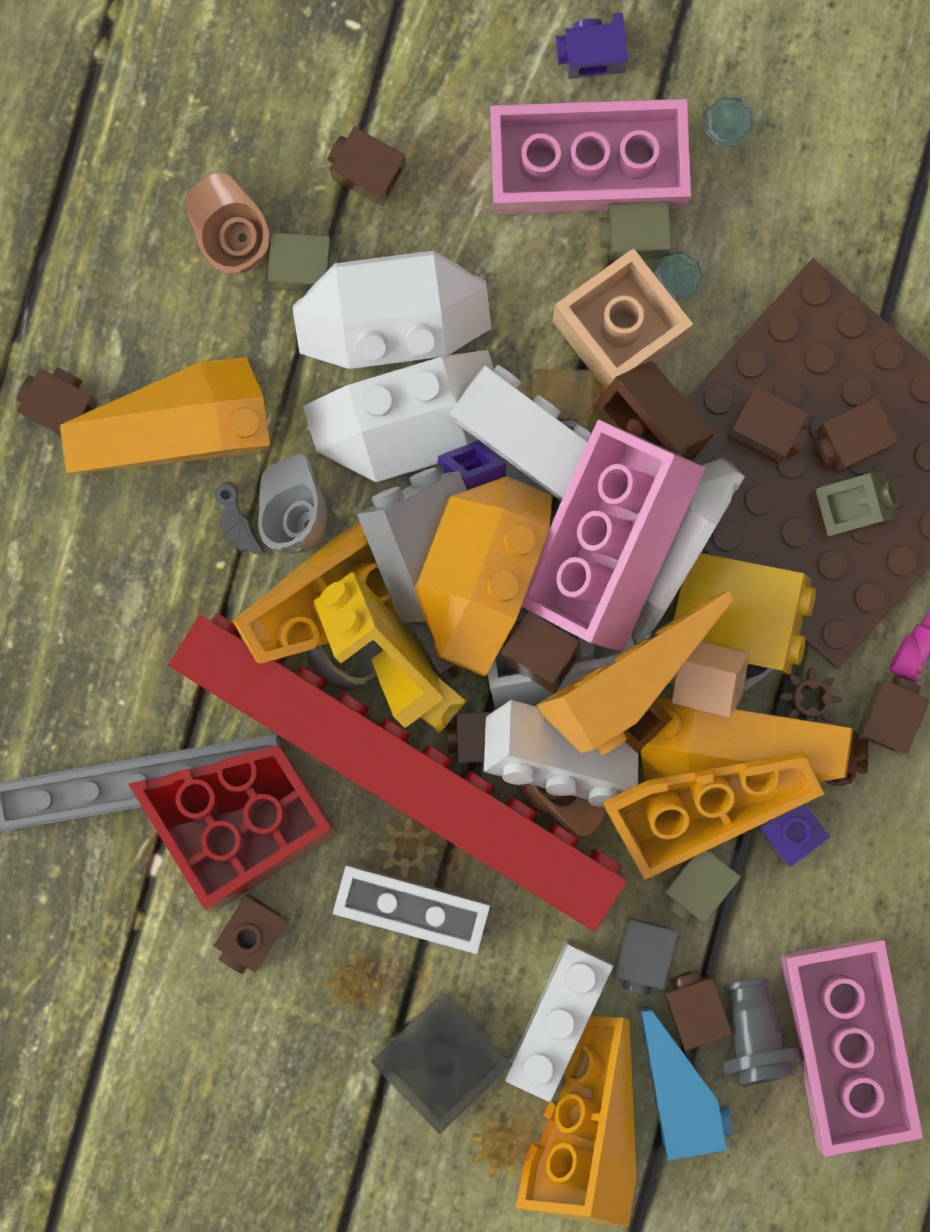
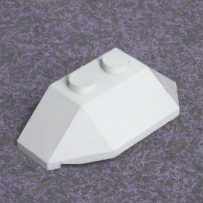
(391, 311)
(397, 418)
(700, 520)

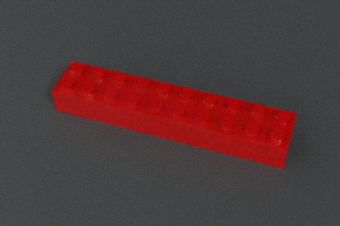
(401, 774)

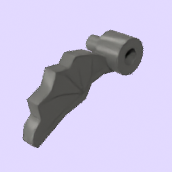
(236, 524)

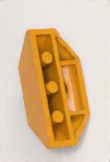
(482, 569)

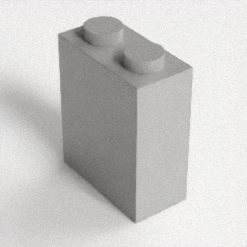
(402, 530)

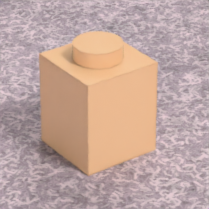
(711, 679)

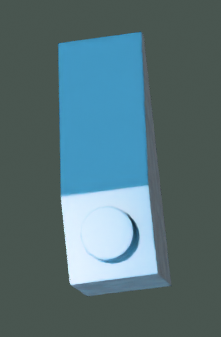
(685, 1105)

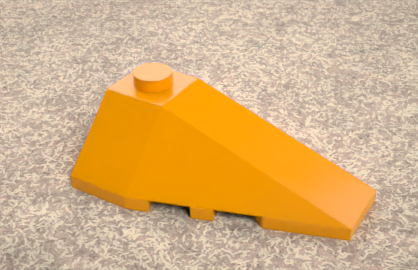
(184, 417)
(286, 617)
(614, 697)
(708, 741)
(695, 811)
(588, 1147)

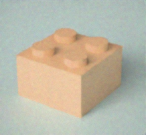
(621, 319)

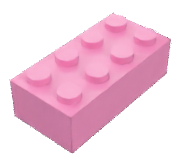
(589, 155)
(611, 536)
(851, 1046)

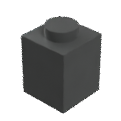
(644, 955)

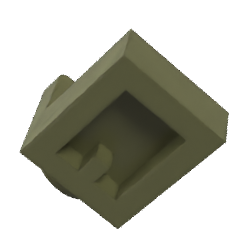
(857, 502)

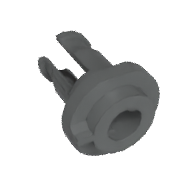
(757, 1036)

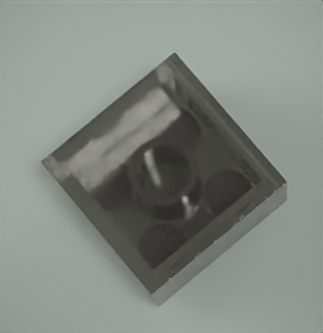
(441, 1060)

